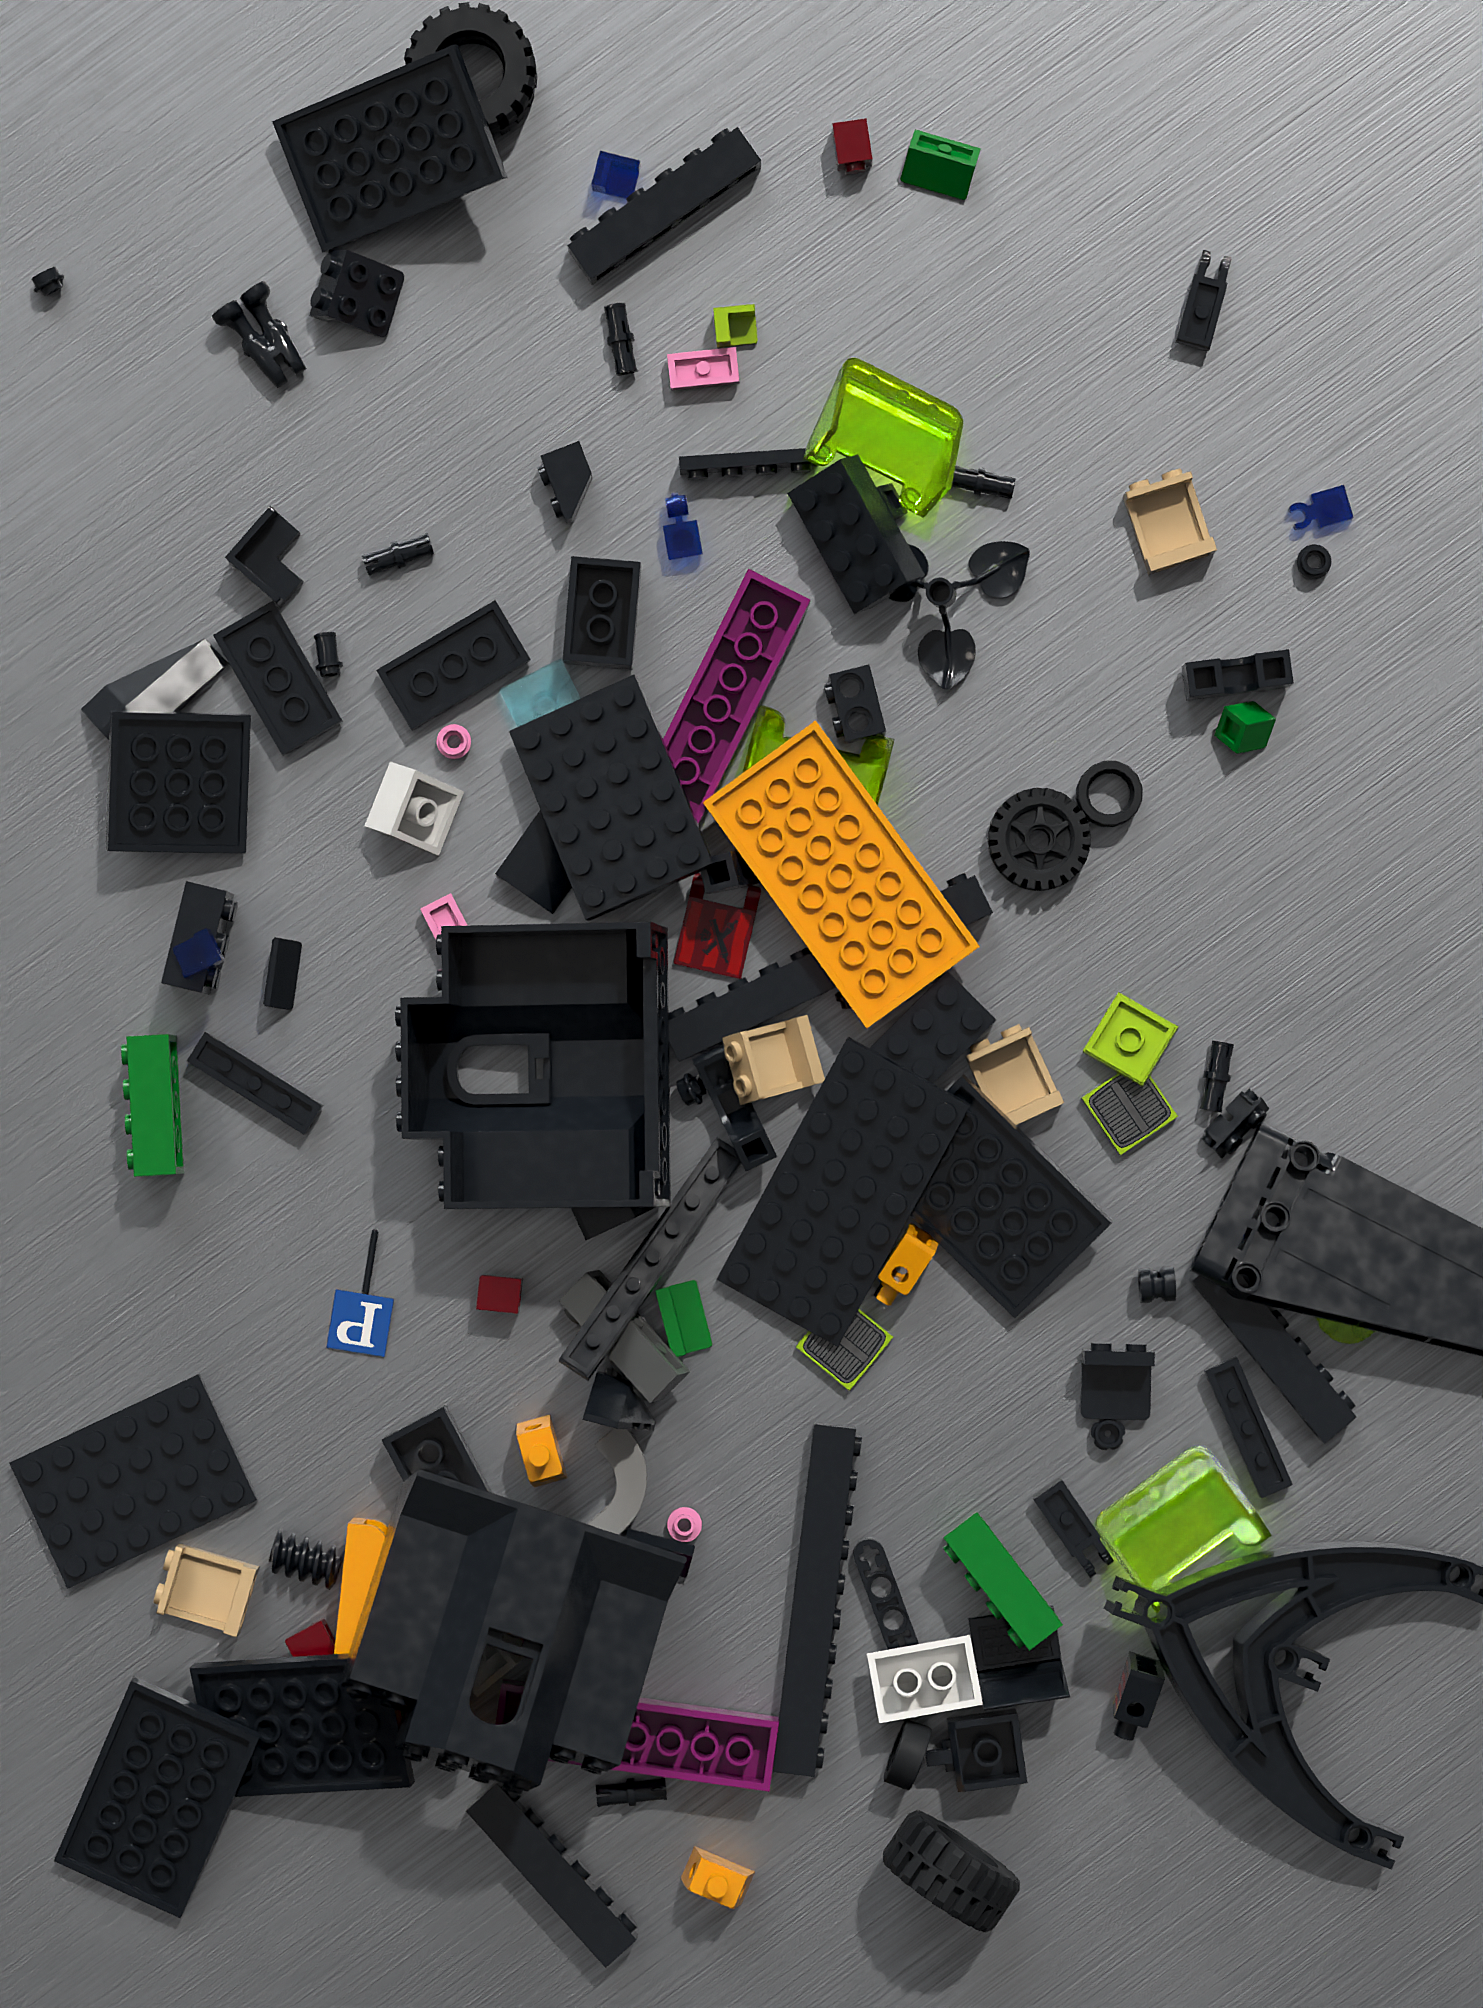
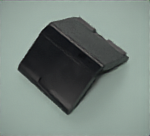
(1015, 1683)

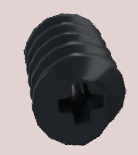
(305, 1559)

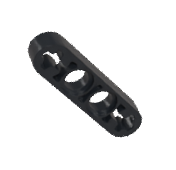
(883, 1604)

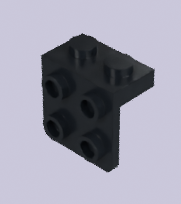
(357, 292)
(1116, 1382)

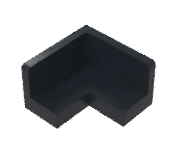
(258, 556)

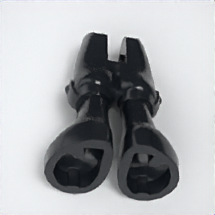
(268, 345)

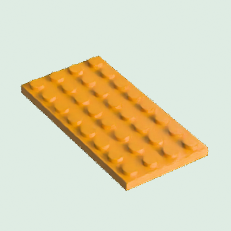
(841, 874)

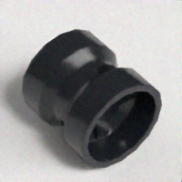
(1156, 1284)

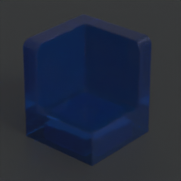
(615, 175)
(198, 954)

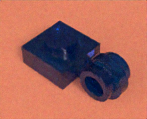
(683, 537)

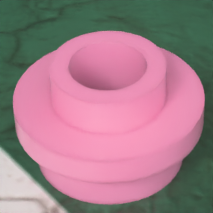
(446, 733)
(692, 1516)

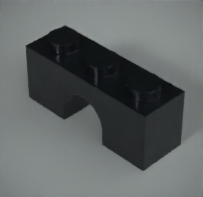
(1237, 675)

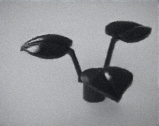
(950, 654)

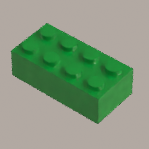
(154, 1105)
(1003, 1581)

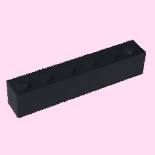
(664, 205)
(1281, 1358)
(553, 1873)

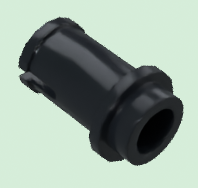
(327, 654)

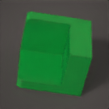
(1245, 727)

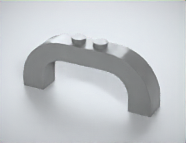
(630, 1468)

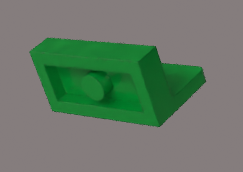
(940, 164)
(684, 1317)

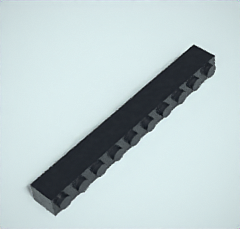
(785, 986)
(815, 1599)

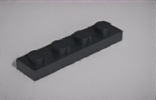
(733, 464)
(255, 1083)
(1248, 1427)

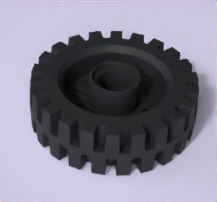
(1059, 819)

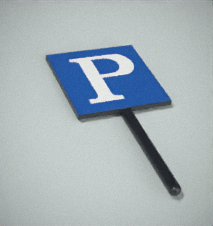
(359, 1319)

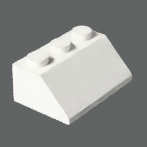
(924, 1679)

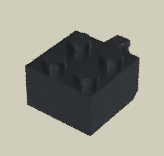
(982, 1751)

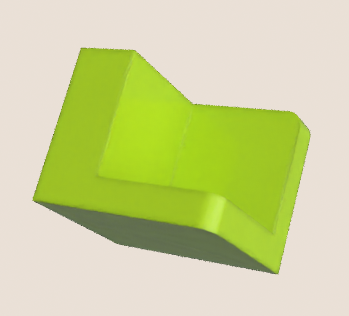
(735, 325)

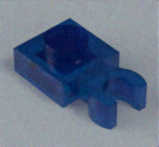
(1327, 508)

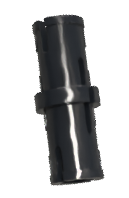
(620, 339)
(983, 482)
(398, 554)
(1216, 1076)
(631, 1792)

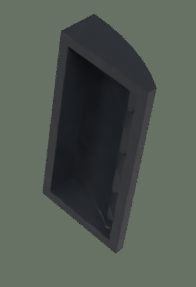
(536, 867)

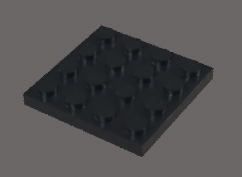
(178, 782)

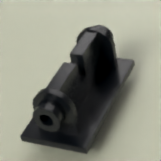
(1247, 1113)

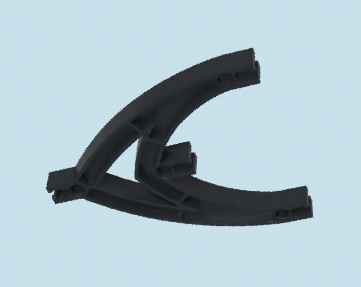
(1317, 1584)

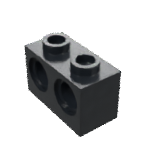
(864, 702)

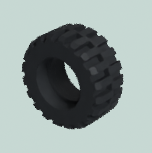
(498, 33)
(951, 1871)

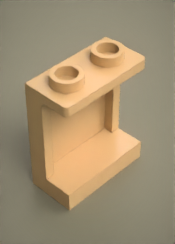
(1168, 521)
(773, 1059)
(1014, 1075)
(206, 1588)

